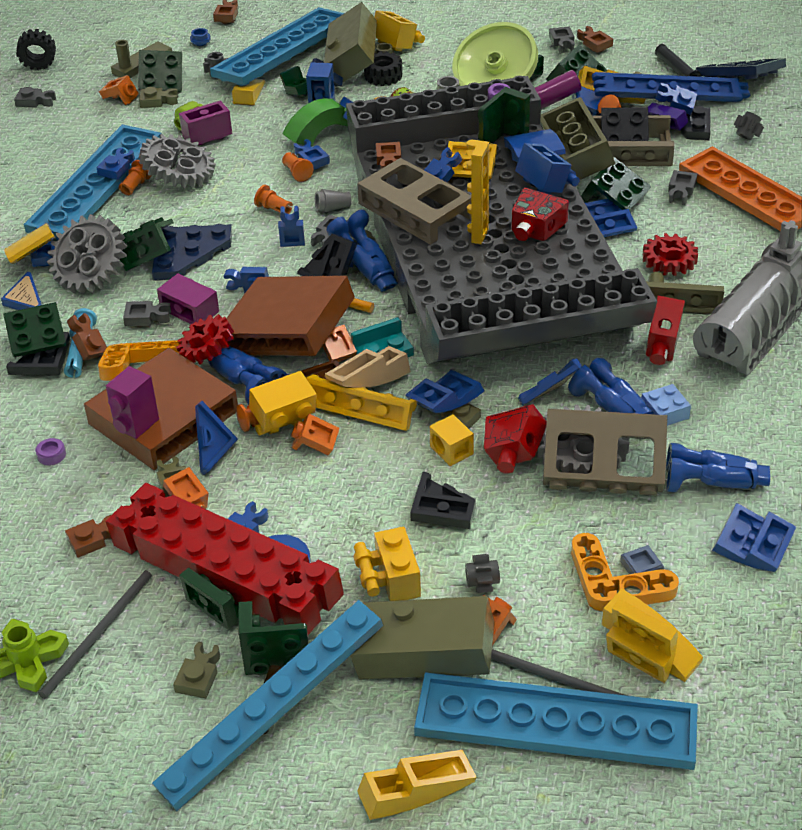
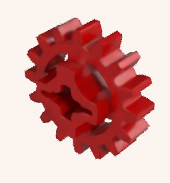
(670, 254)
(205, 339)

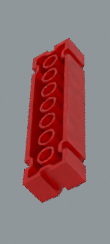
(233, 557)

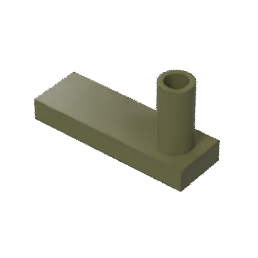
(129, 64)
(697, 297)

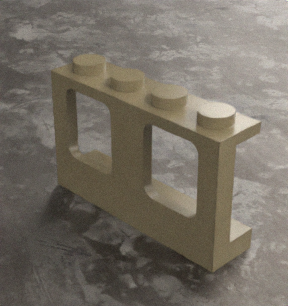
(646, 152)
(403, 205)
(605, 430)

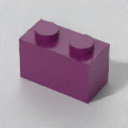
(206, 123)
(188, 299)
(132, 402)

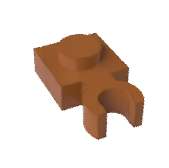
(227, 12)
(595, 41)
(387, 153)
(87, 340)
(88, 536)

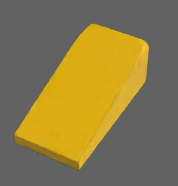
(249, 93)

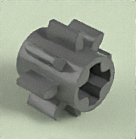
(212, 59)
(748, 125)
(482, 573)

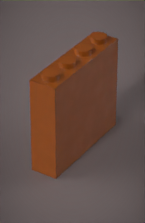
(289, 314)
(177, 390)

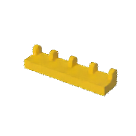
(479, 190)
(363, 403)

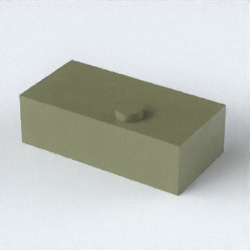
(351, 42)
(581, 136)
(428, 637)

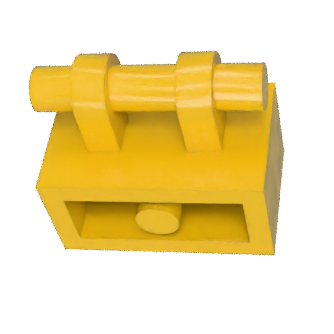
(396, 30)
(282, 402)
(396, 565)

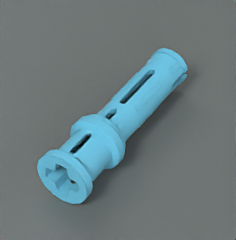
(74, 359)

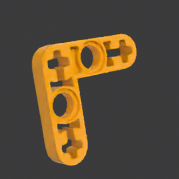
(119, 356)
(606, 584)

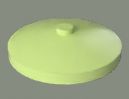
(495, 52)

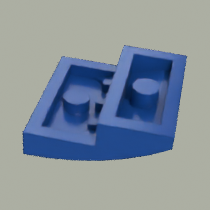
(545, 137)
(610, 218)
(447, 393)
(754, 539)

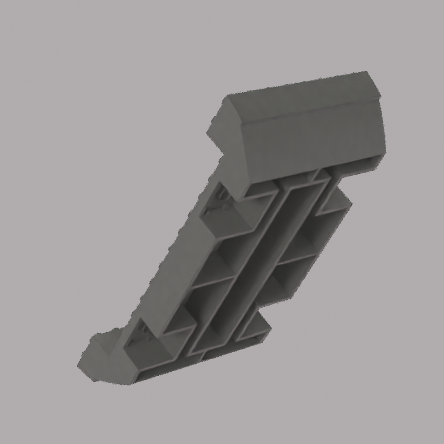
(465, 288)

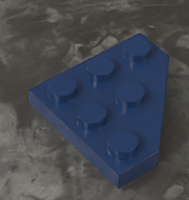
(750, 70)
(189, 248)

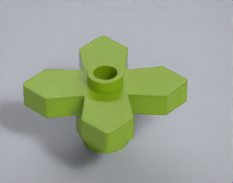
(25, 653)

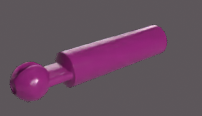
(558, 88)

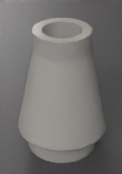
(331, 200)

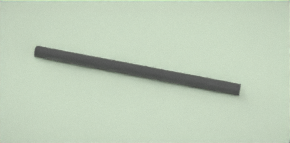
(94, 635)
(549, 673)

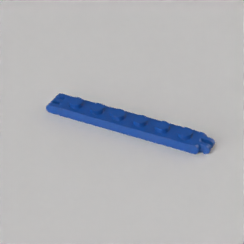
(646, 86)

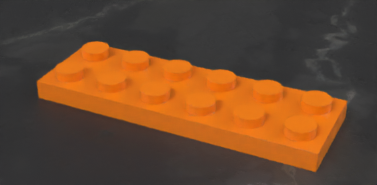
(745, 187)

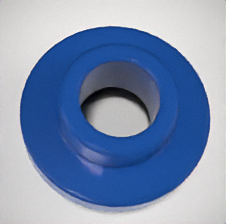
(200, 37)

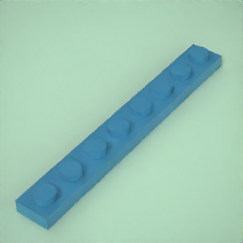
(267, 705)

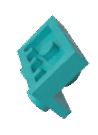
(381, 336)

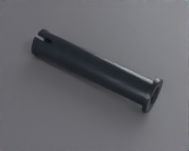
(675, 62)

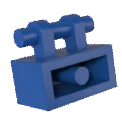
(545, 169)

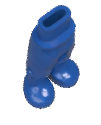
(368, 254)
(244, 369)
(614, 398)
(713, 469)

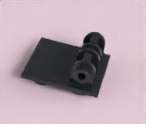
(625, 124)

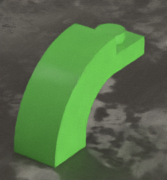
(313, 119)

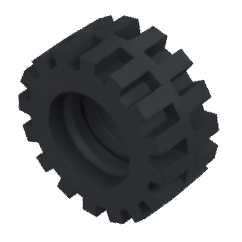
(32, 59)
(384, 70)

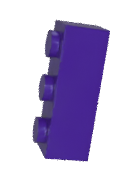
(678, 116)

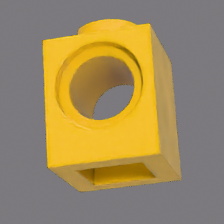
(451, 440)

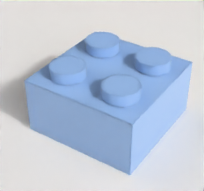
(668, 402)

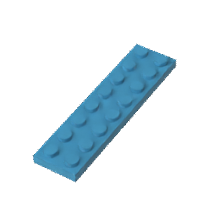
(275, 48)
(85, 188)
(558, 720)

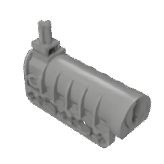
(757, 308)

